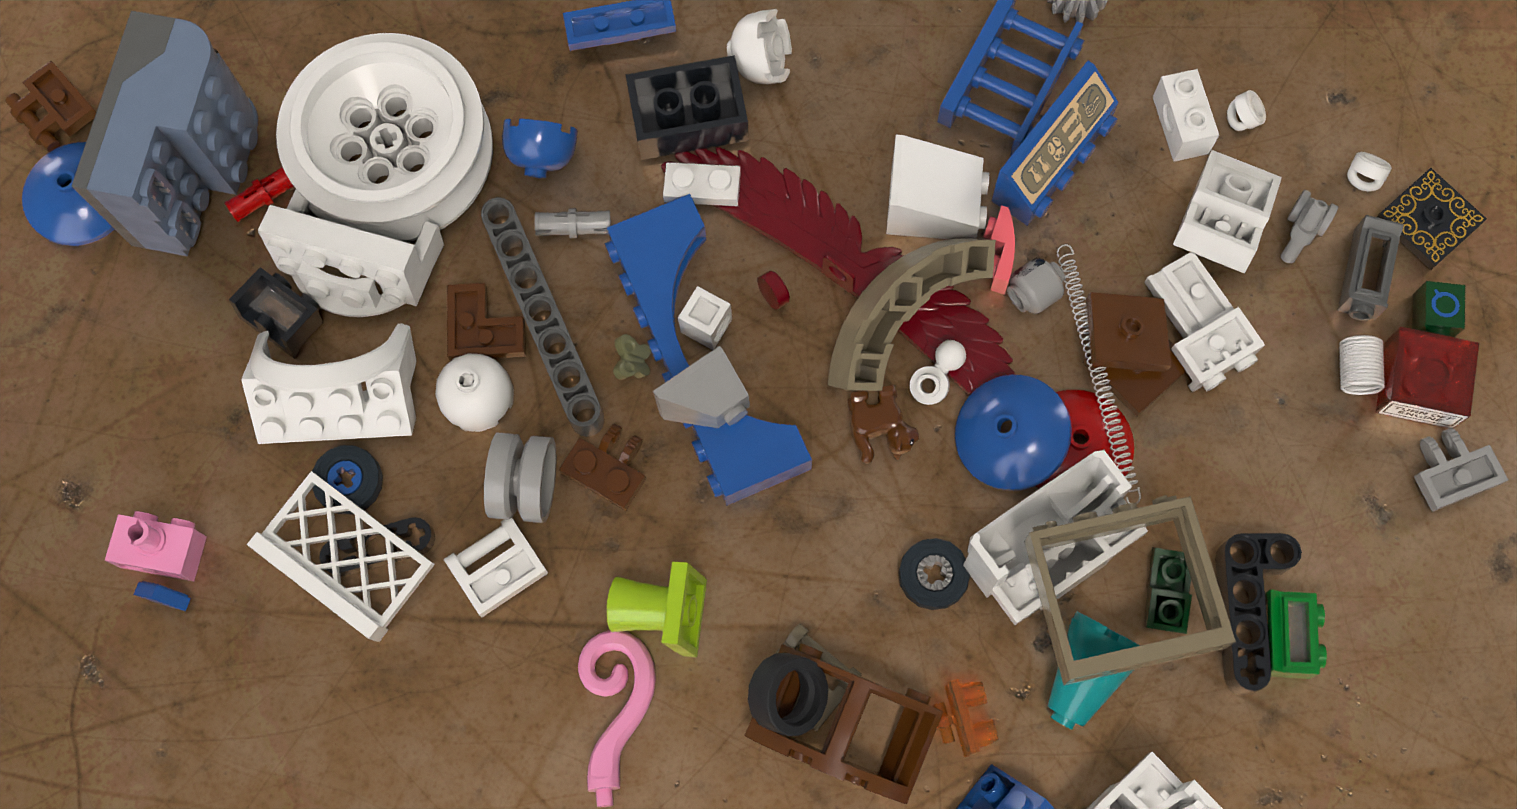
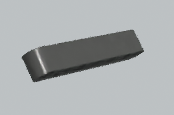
(537, 299)

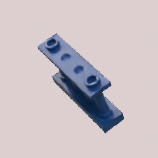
(991, 46)

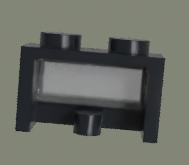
(272, 306)

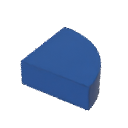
(162, 595)

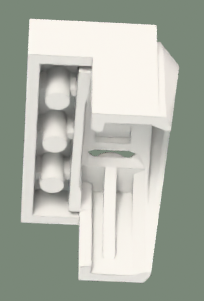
(303, 243)
(328, 398)

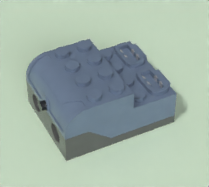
(165, 135)

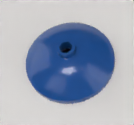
(57, 210)
(1032, 446)

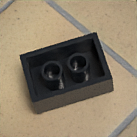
(688, 107)

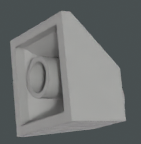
(704, 393)

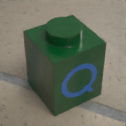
(1439, 308)

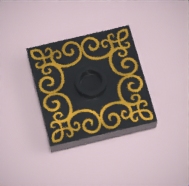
(1433, 218)

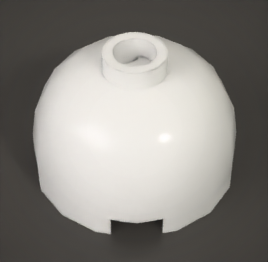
(761, 47)
(474, 392)

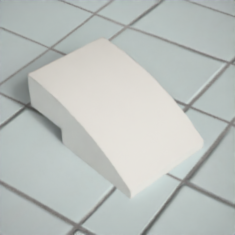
(1228, 211)

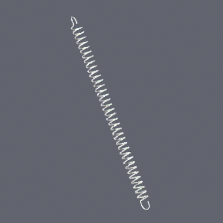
(1095, 370)

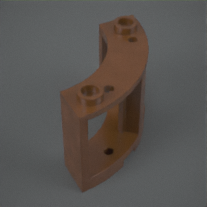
(905, 750)

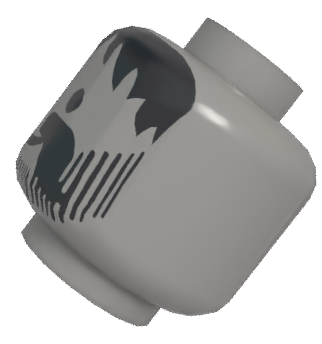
(1036, 285)

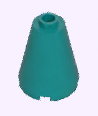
(1081, 700)

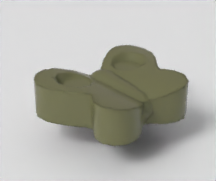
(631, 358)

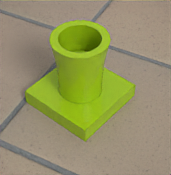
(670, 608)

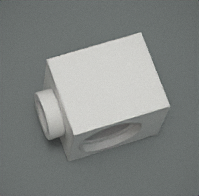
(705, 318)

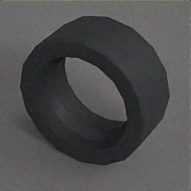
(811, 701)

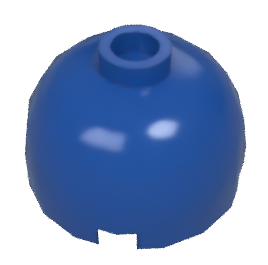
(538, 146)

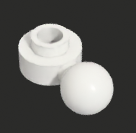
(949, 356)

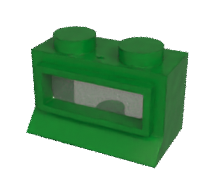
(1294, 634)

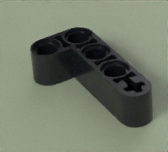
(1251, 615)

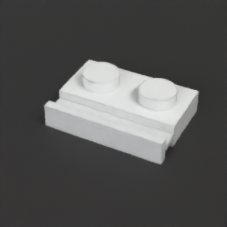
(1189, 294)

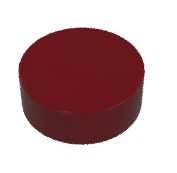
(773, 289)

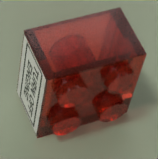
(1428, 377)

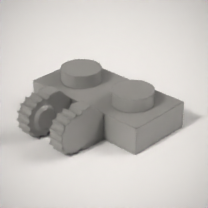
(1460, 477)

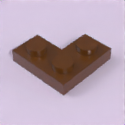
(473, 332)

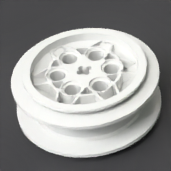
(371, 82)

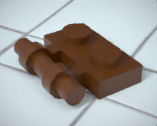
(59, 98)

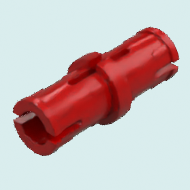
(259, 194)

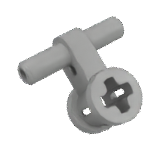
(1311, 219)

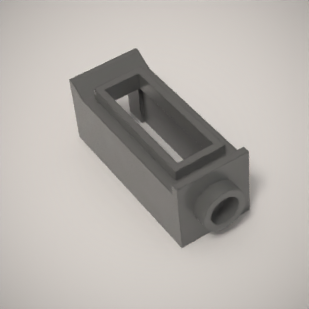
(1361, 302)

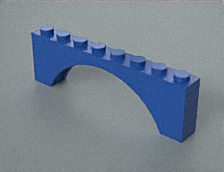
(654, 256)

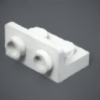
(1218, 349)

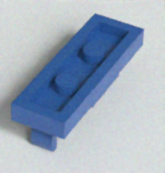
(618, 23)

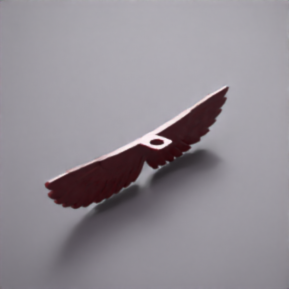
(832, 243)

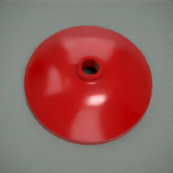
(1088, 421)

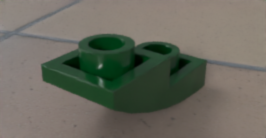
(1168, 592)

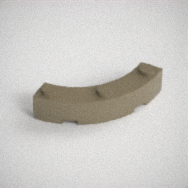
(895, 297)

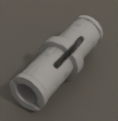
(572, 223)

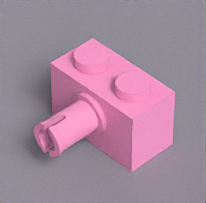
(155, 546)

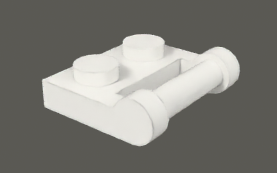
(500, 577)

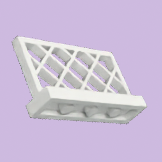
(322, 585)

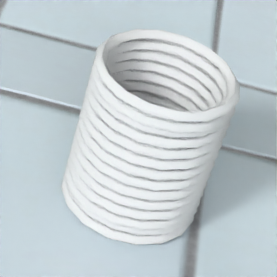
(1361, 365)

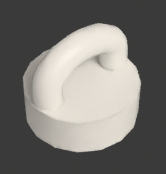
(1249, 109)
(1371, 167)

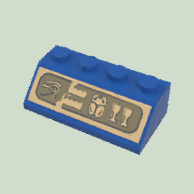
(1056, 146)

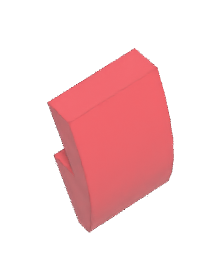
(1002, 231)

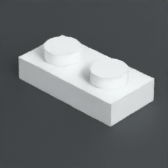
(703, 182)

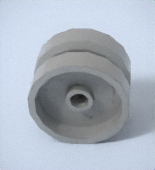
(520, 477)

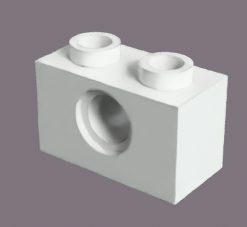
(1185, 115)

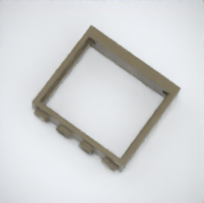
(1126, 518)

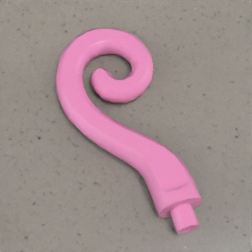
(605, 758)

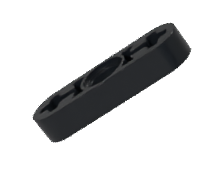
(403, 530)

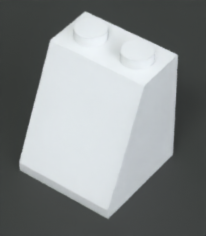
(935, 191)

